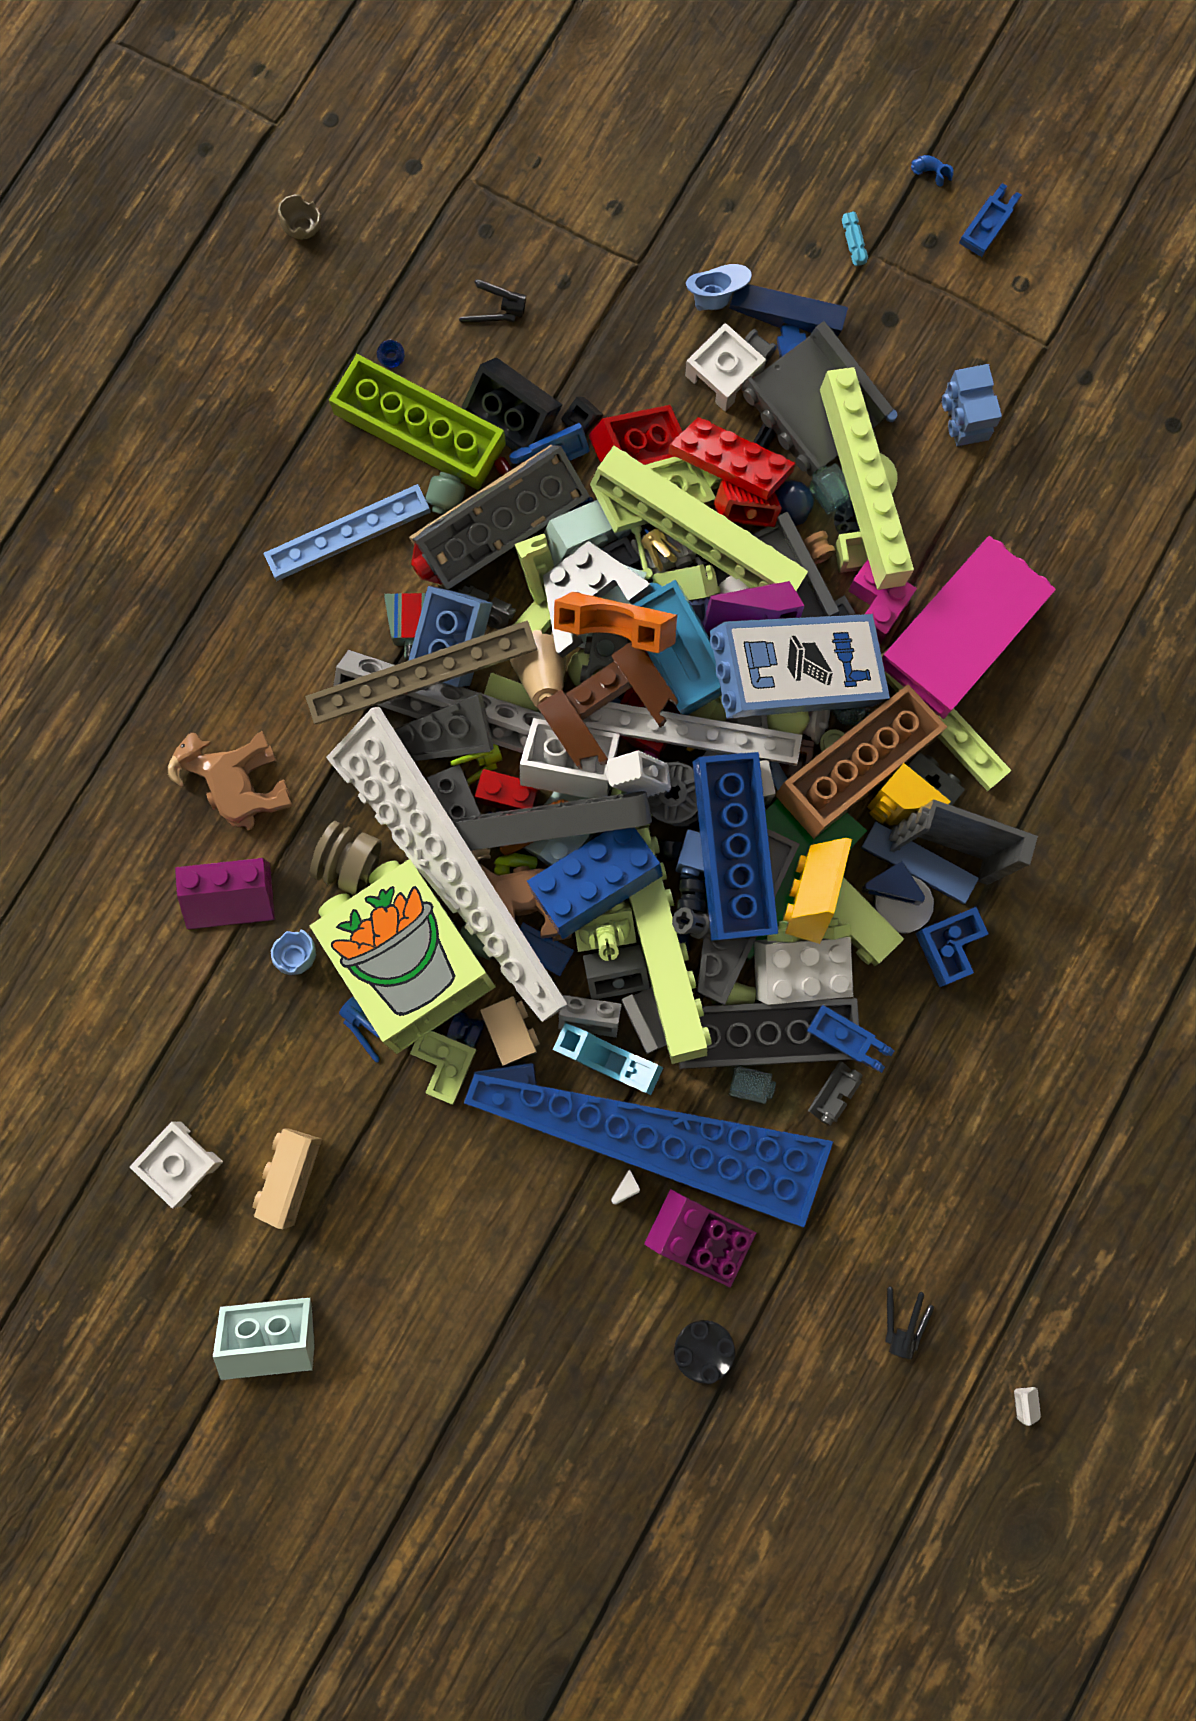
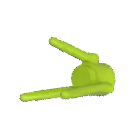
(487, 758)

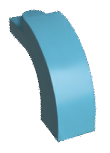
(607, 1058)

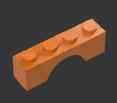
(643, 626)

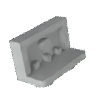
(591, 1015)

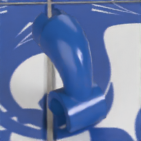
(930, 163)

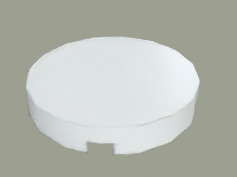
(906, 916)

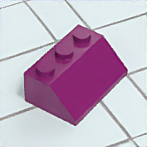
(225, 893)

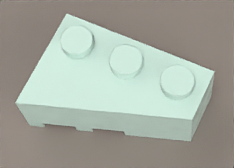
(577, 527)

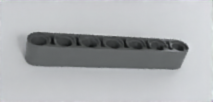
(555, 820)

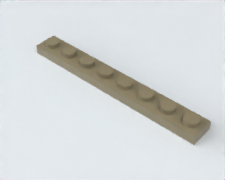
(421, 672)

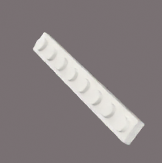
(697, 733)

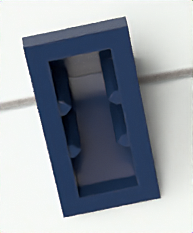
(895, 885)

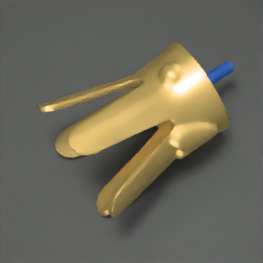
(656, 540)

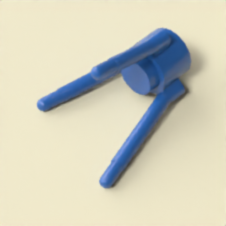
(355, 1016)

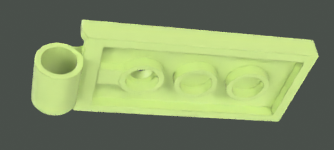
(677, 471)

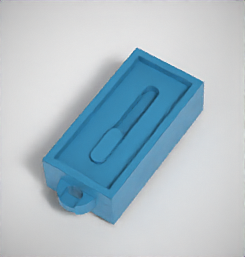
(690, 662)

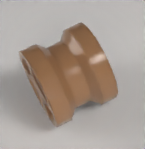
(819, 547)

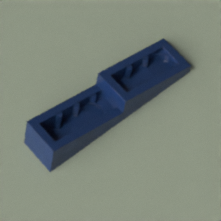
(780, 307)

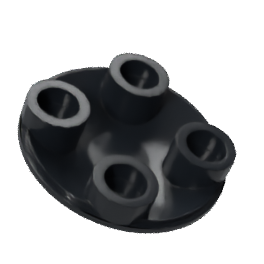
(704, 1351)

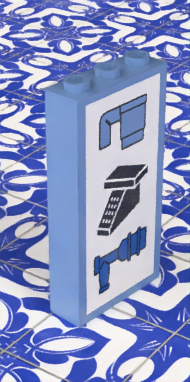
(798, 665)

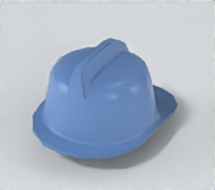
(715, 287)

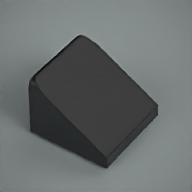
(582, 412)

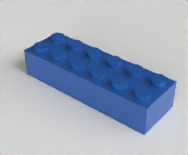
(735, 846)

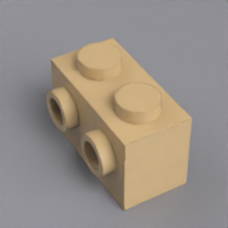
(509, 1030)

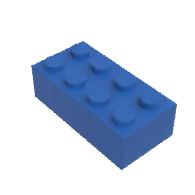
(594, 879)

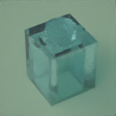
(829, 487)
(752, 1085)

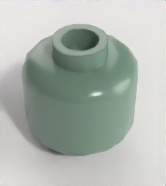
(444, 492)

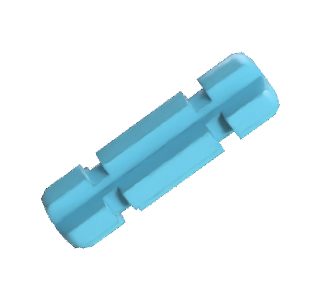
(854, 239)

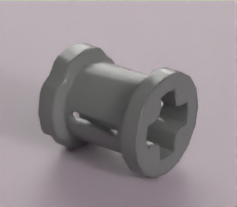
(760, 344)
(693, 918)

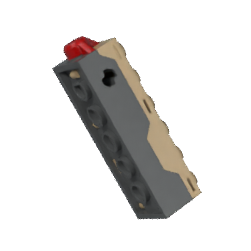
(497, 518)

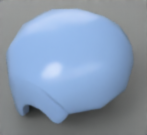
(293, 952)

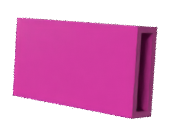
(966, 626)

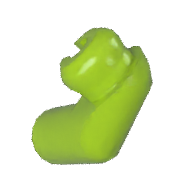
(514, 860)

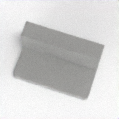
(645, 1019)

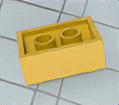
(902, 796)
(816, 889)

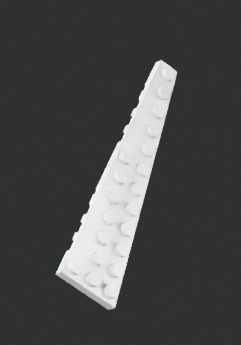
(399, 794)

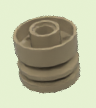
(340, 856)

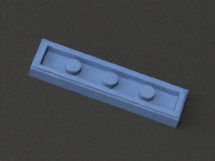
(922, 864)

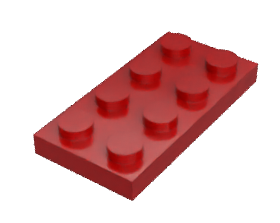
(732, 458)

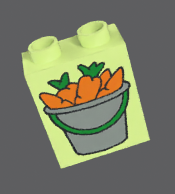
(400, 954)

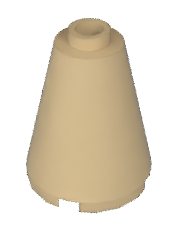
(541, 670)

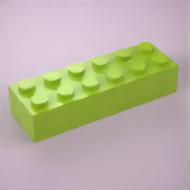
(417, 421)

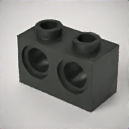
(596, 660)

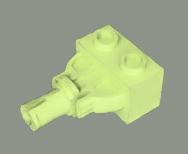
(608, 931)

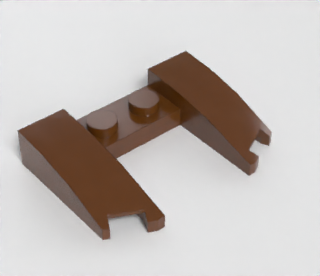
(568, 710)

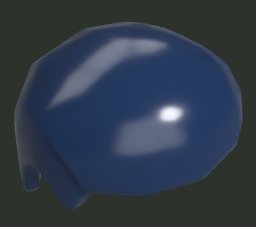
(796, 500)

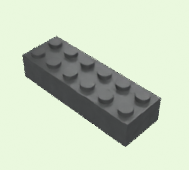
(768, 1034)

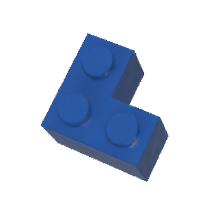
(944, 943)

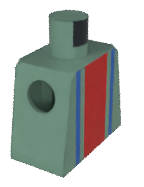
(403, 618)

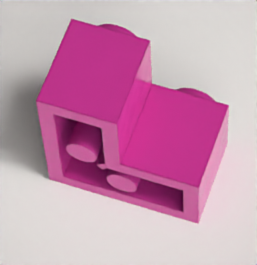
(885, 603)

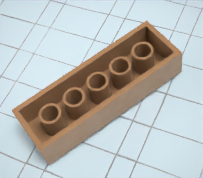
(860, 761)

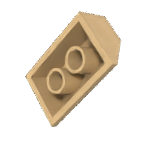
(286, 1178)

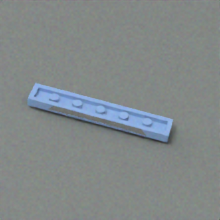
(347, 532)

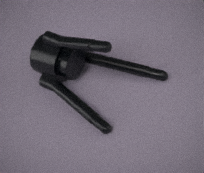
(512, 303)
(906, 1341)

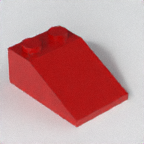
(641, 434)

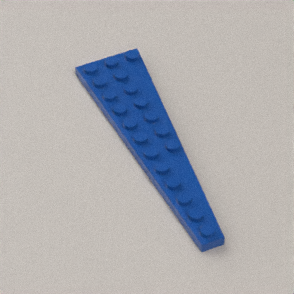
(728, 1159)

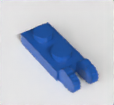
(989, 222)
(570, 439)
(847, 1037)

